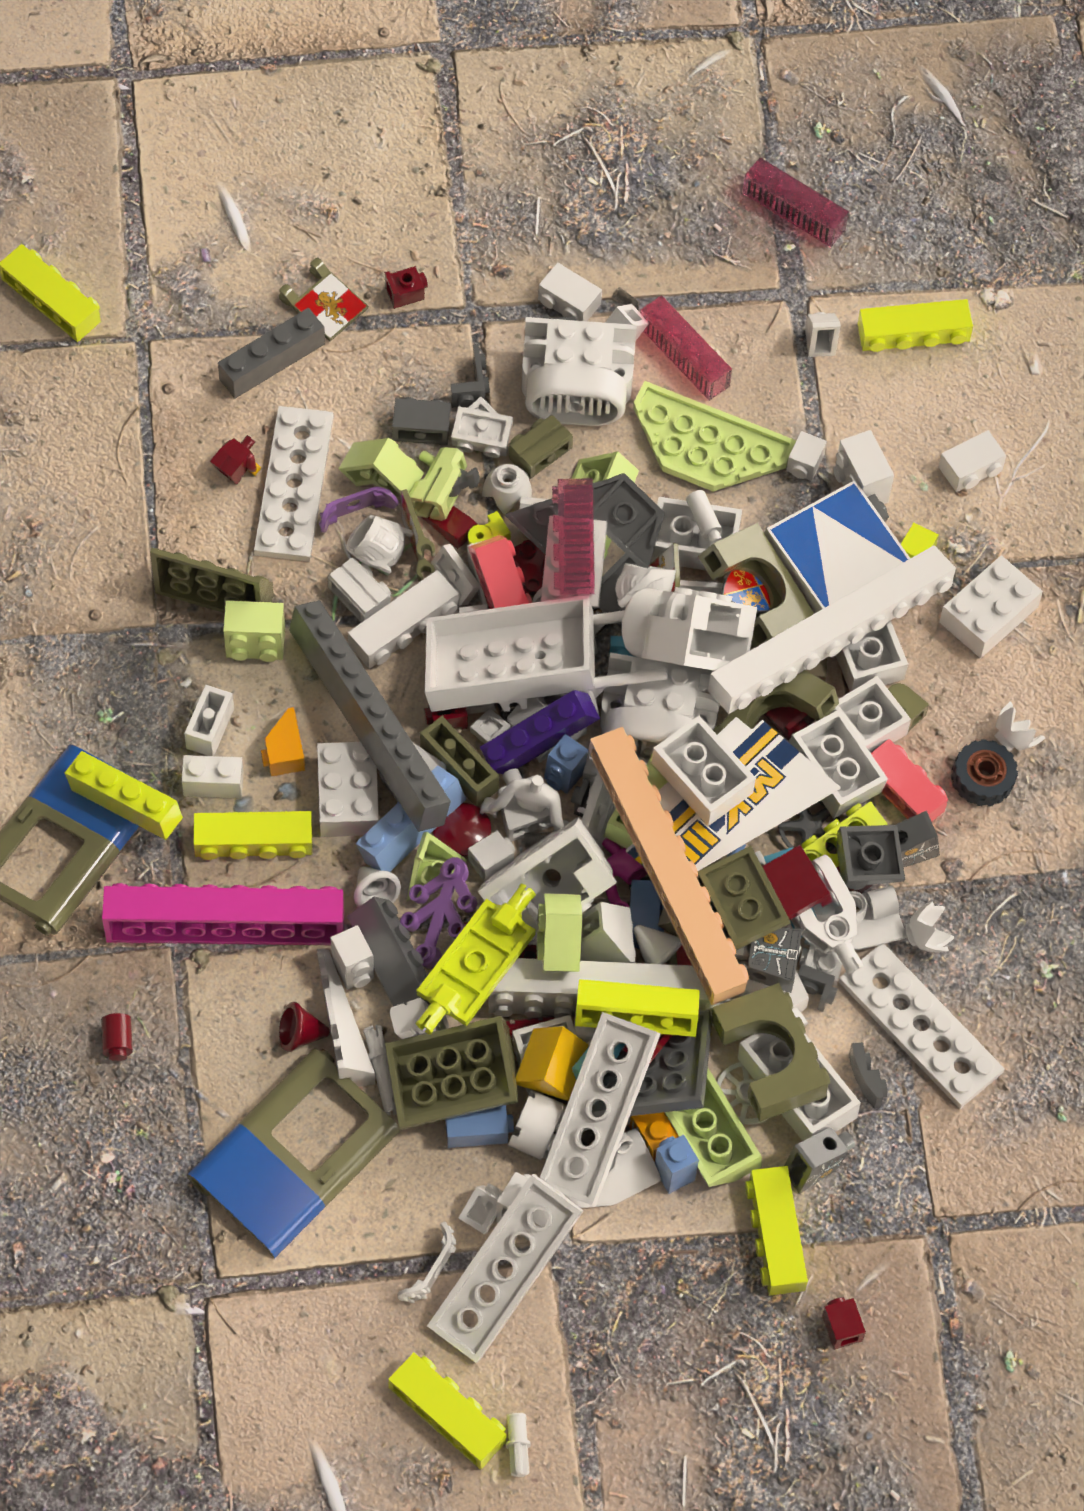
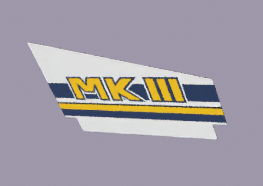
(782, 789)

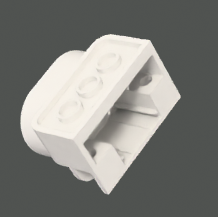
(577, 370)
(687, 627)
(658, 707)
(568, 851)

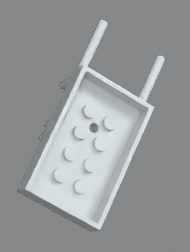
(519, 654)

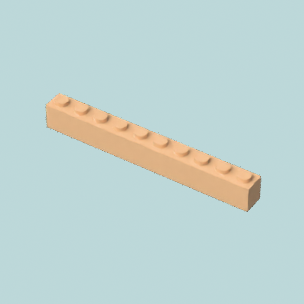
(668, 866)

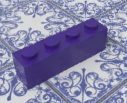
(540, 732)

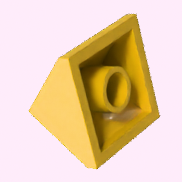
(550, 1061)

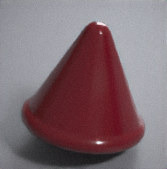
(299, 1028)

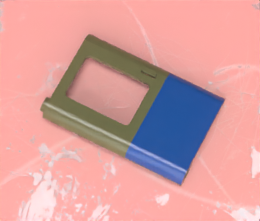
(100, 829)
(265, 1182)

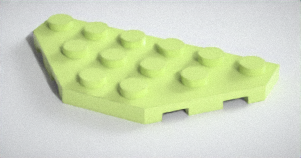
(706, 442)

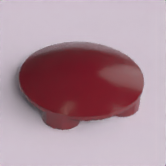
(532, 563)
(463, 828)

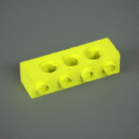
(857, 816)

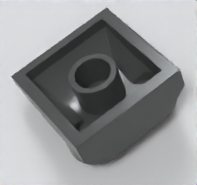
(869, 855)

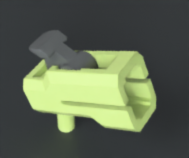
(442, 483)

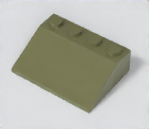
(204, 582)
(452, 1072)

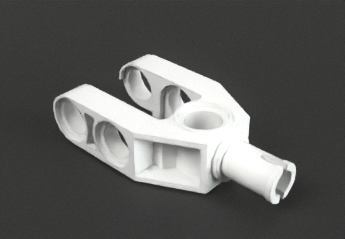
(843, 920)

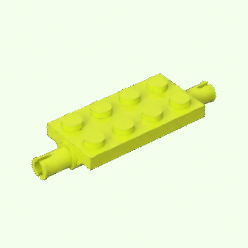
(476, 961)

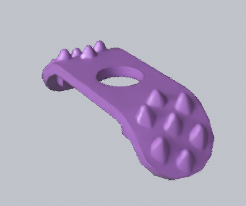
(373, 496)

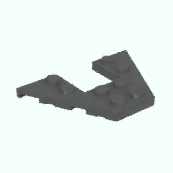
(631, 524)

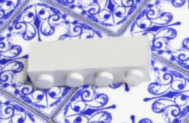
(402, 619)

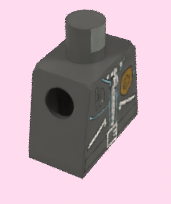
(918, 839)
(773, 958)
(817, 1157)

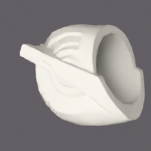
(378, 542)
(637, 578)

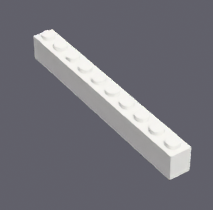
(831, 630)

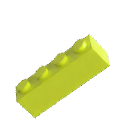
(50, 292)
(915, 325)
(123, 795)
(253, 834)
(653, 1007)
(777, 1230)
(448, 1410)

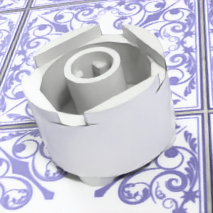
(536, 1125)

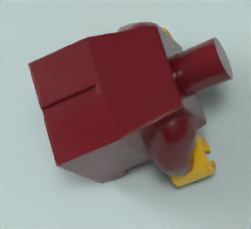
(235, 459)

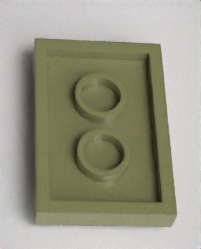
(744, 897)

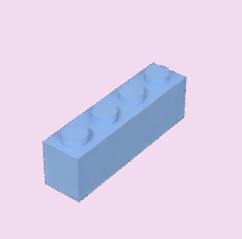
(395, 833)

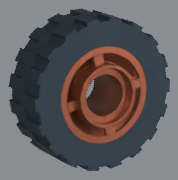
(990, 758)

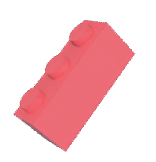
(498, 573)
(908, 783)

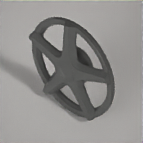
(807, 826)

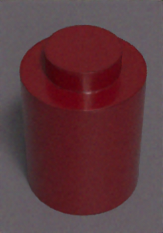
(116, 1036)

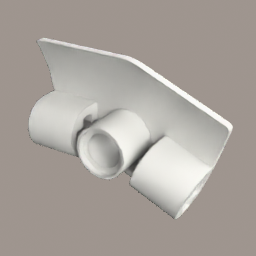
(876, 921)
(626, 1176)

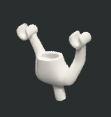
(530, 795)

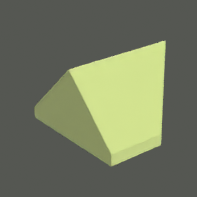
(429, 860)

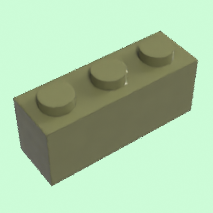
(461, 760)

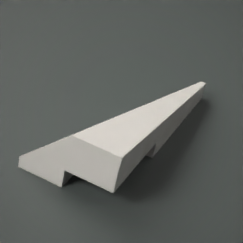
(349, 1048)

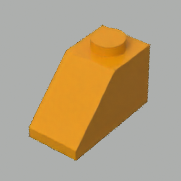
(284, 746)

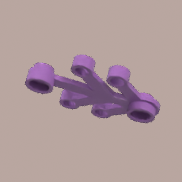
(440, 907)

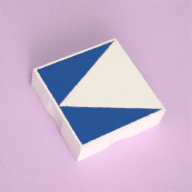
(835, 546)

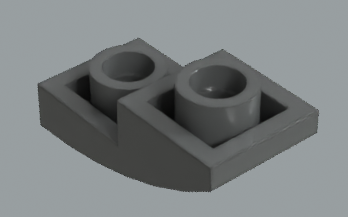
(868, 1080)

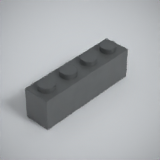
(271, 353)
(393, 955)

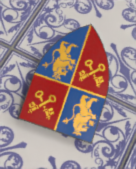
(746, 590)

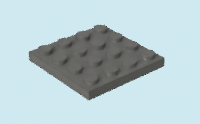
(675, 1075)

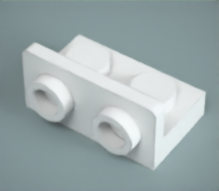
(481, 432)

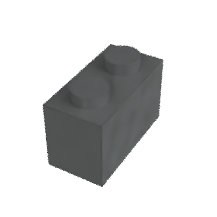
(421, 421)

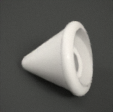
(375, 883)
(656, 945)

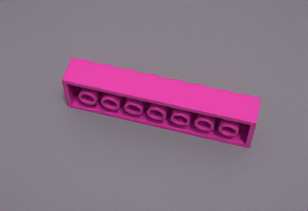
(222, 914)

